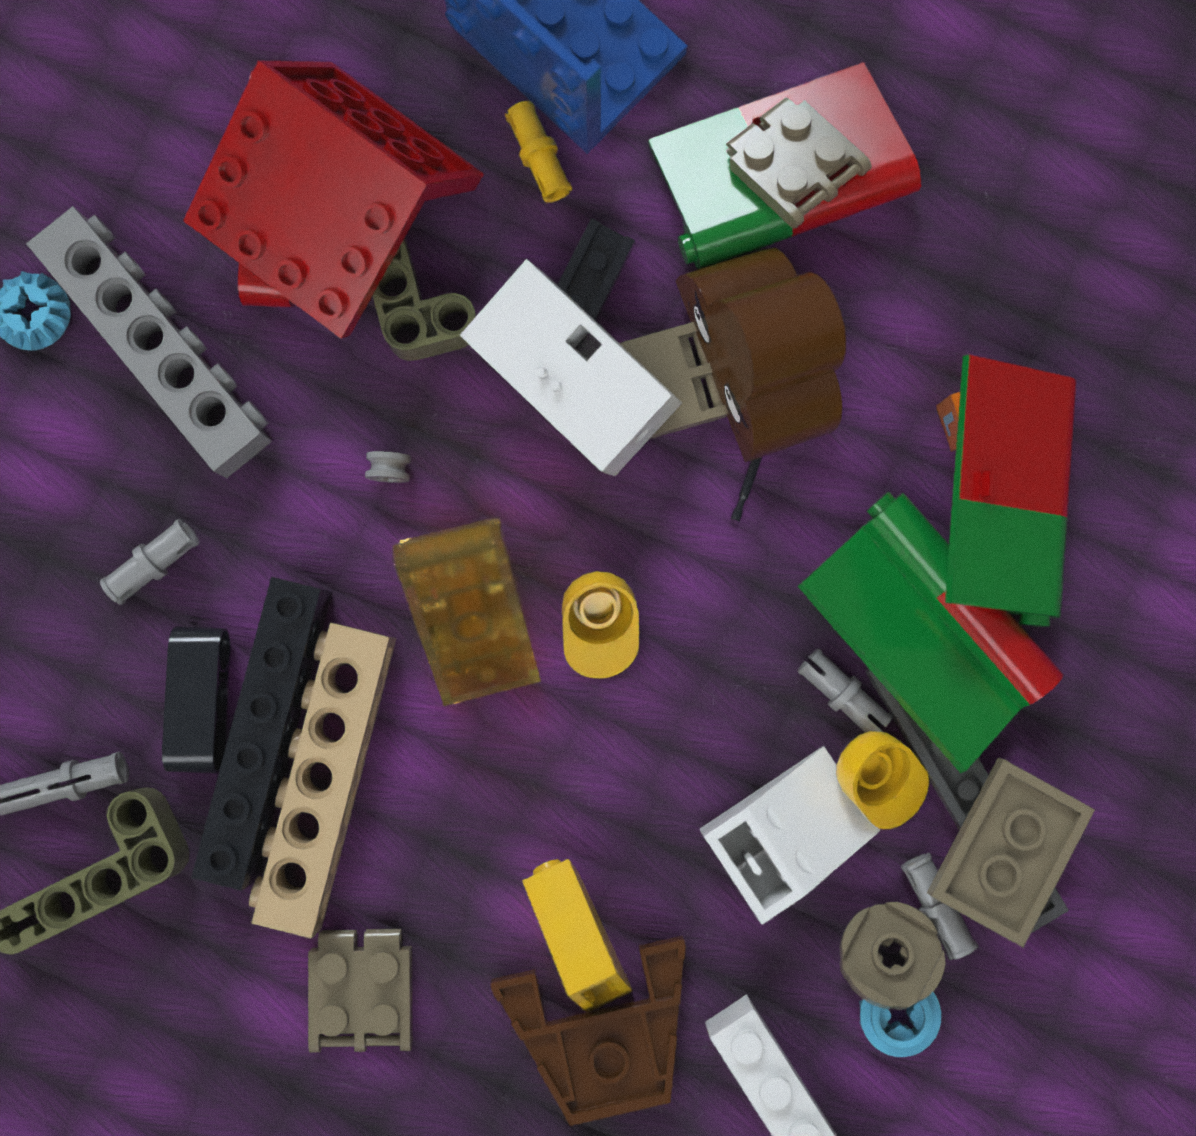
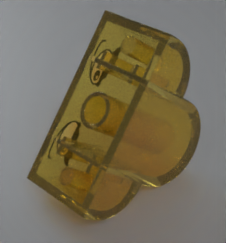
(467, 610)

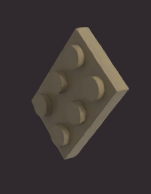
(1010, 851)

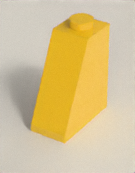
(576, 935)

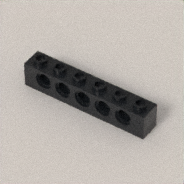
(261, 734)

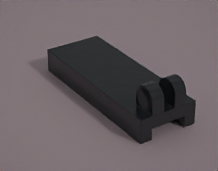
(595, 267)

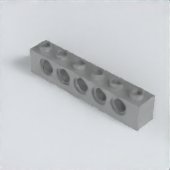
(66, 251)

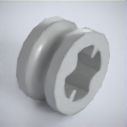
(387, 467)

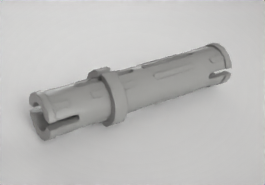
(103, 772)

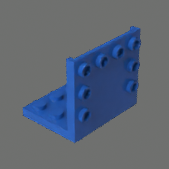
(572, 57)

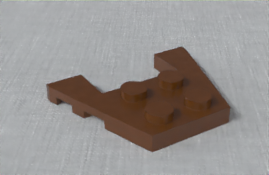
(605, 1057)

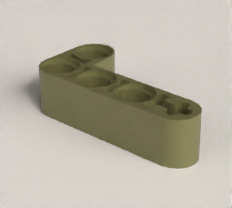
(411, 309)
(90, 886)

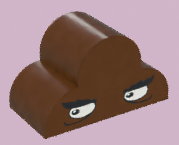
(769, 347)

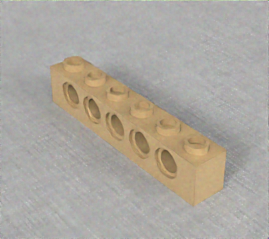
(273, 897)

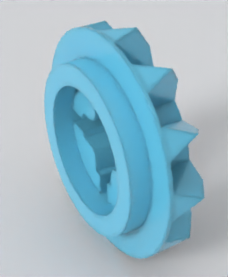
(46, 323)
(897, 1038)

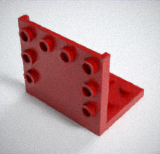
(320, 186)

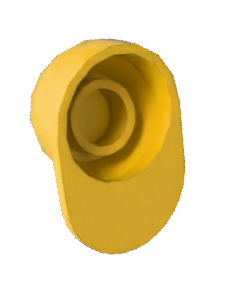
(600, 625)
(882, 778)

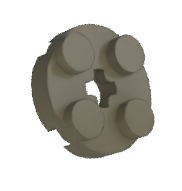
(920, 947)

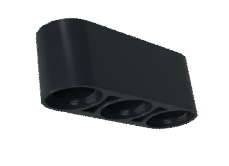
(196, 699)

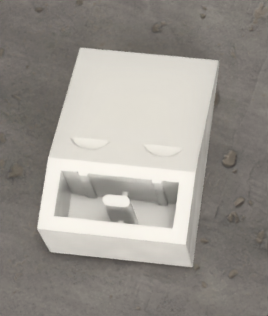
(788, 835)

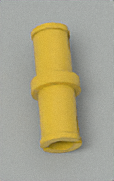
(538, 151)

